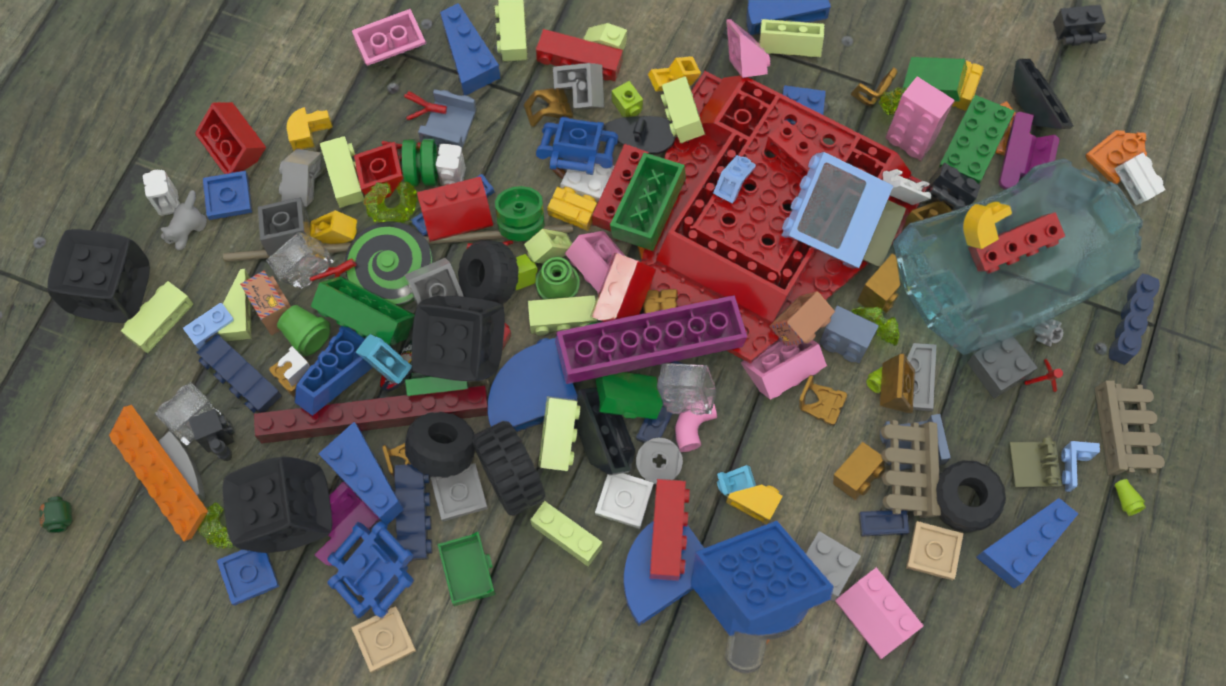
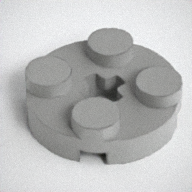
(651, 450)

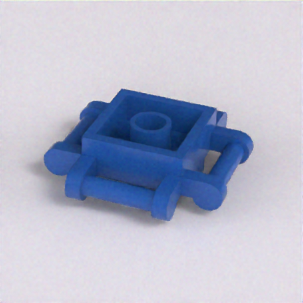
(577, 143)
(371, 569)

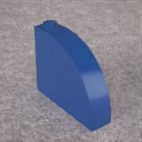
(785, 10)
(524, 384)
(650, 596)

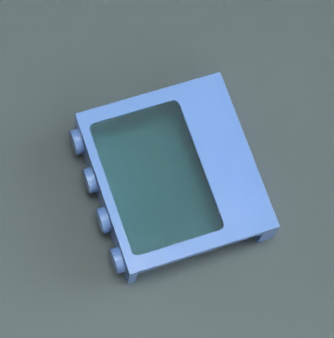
(837, 209)

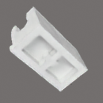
(906, 189)
(298, 368)

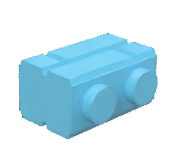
(384, 359)

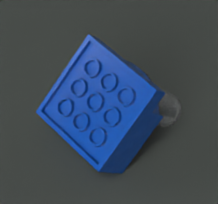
(757, 590)

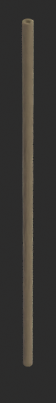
(343, 247)

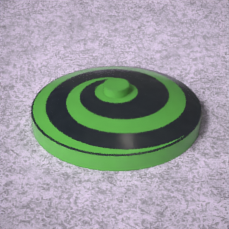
(383, 258)

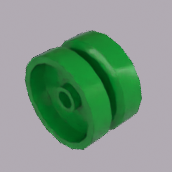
(420, 164)
(519, 213)

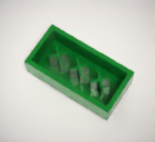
(978, 138)
(648, 201)
(362, 310)

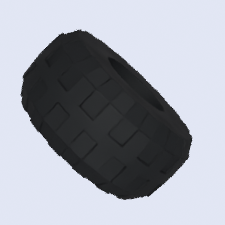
(488, 271)
(440, 444)
(984, 482)

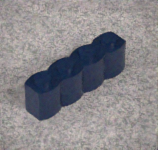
(1134, 319)
(239, 374)
(413, 522)

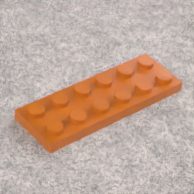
(158, 473)

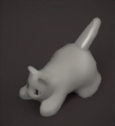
(184, 220)

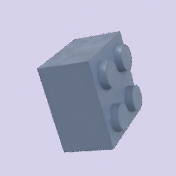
(848, 335)

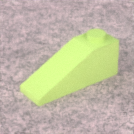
(240, 309)

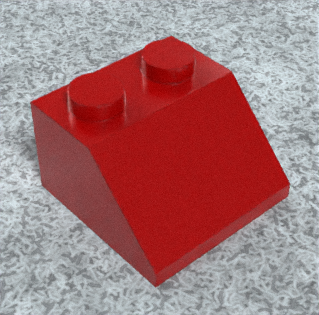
(380, 166)

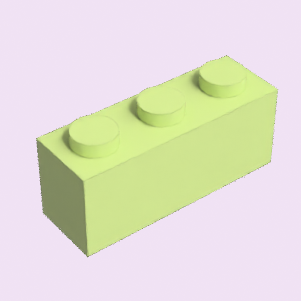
(511, 30)
(792, 38)
(681, 110)
(342, 171)
(560, 314)
(157, 316)
(558, 433)
(566, 533)

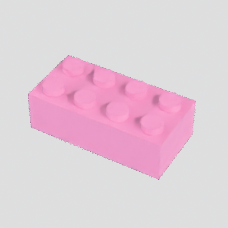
(919, 118)

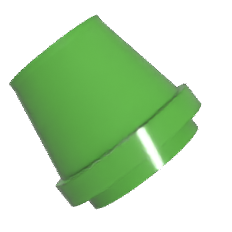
(557, 287)
(304, 330)

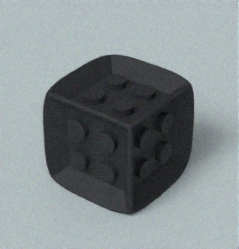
(98, 275)
(457, 338)
(276, 505)

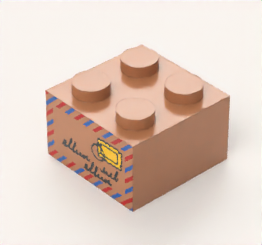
(266, 299)
(803, 319)

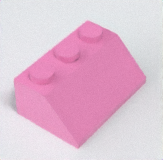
(388, 37)
(745, 52)
(592, 256)
(784, 367)
(878, 613)

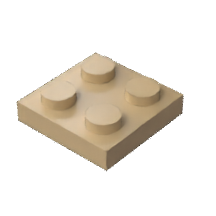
(934, 550)
(383, 640)

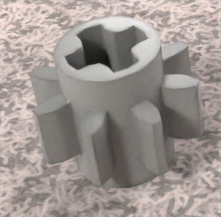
(1049, 332)

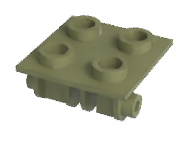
(1035, 464)

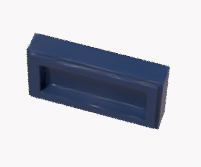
(883, 523)

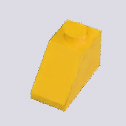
(333, 228)
(756, 502)

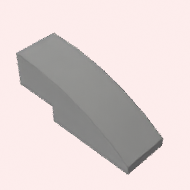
(183, 462)

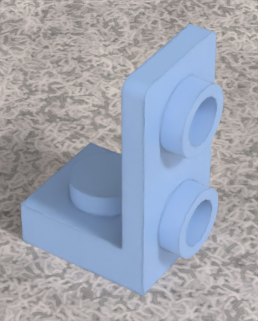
(733, 178)
(208, 324)
(1070, 454)

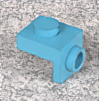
(735, 480)

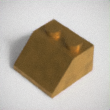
(882, 286)

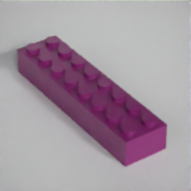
(650, 339)

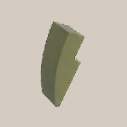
(884, 234)

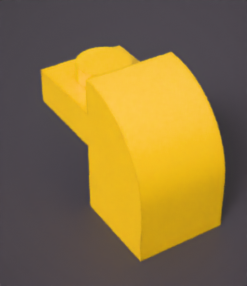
(679, 68)
(301, 126)
(980, 223)

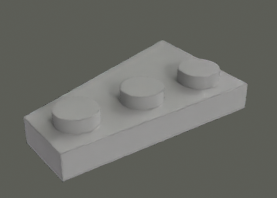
(923, 361)

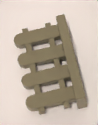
(1115, 433)
(925, 468)

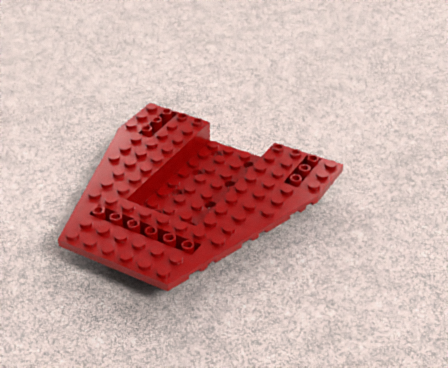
(722, 260)

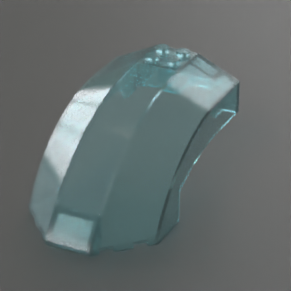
(984, 308)

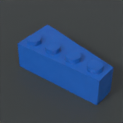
(470, 54)
(332, 372)
(357, 466)
(1025, 546)

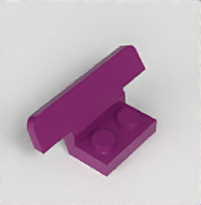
(1025, 150)
(346, 512)

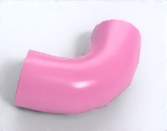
(687, 429)

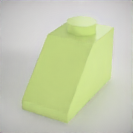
(607, 35)
(547, 245)

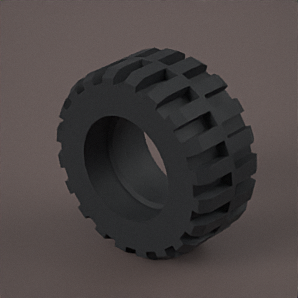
(509, 468)

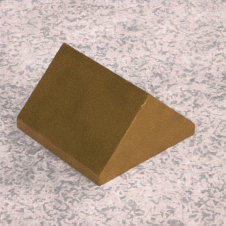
(897, 384)

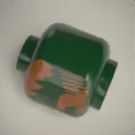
(55, 515)

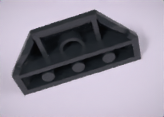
(1037, 97)
(603, 435)

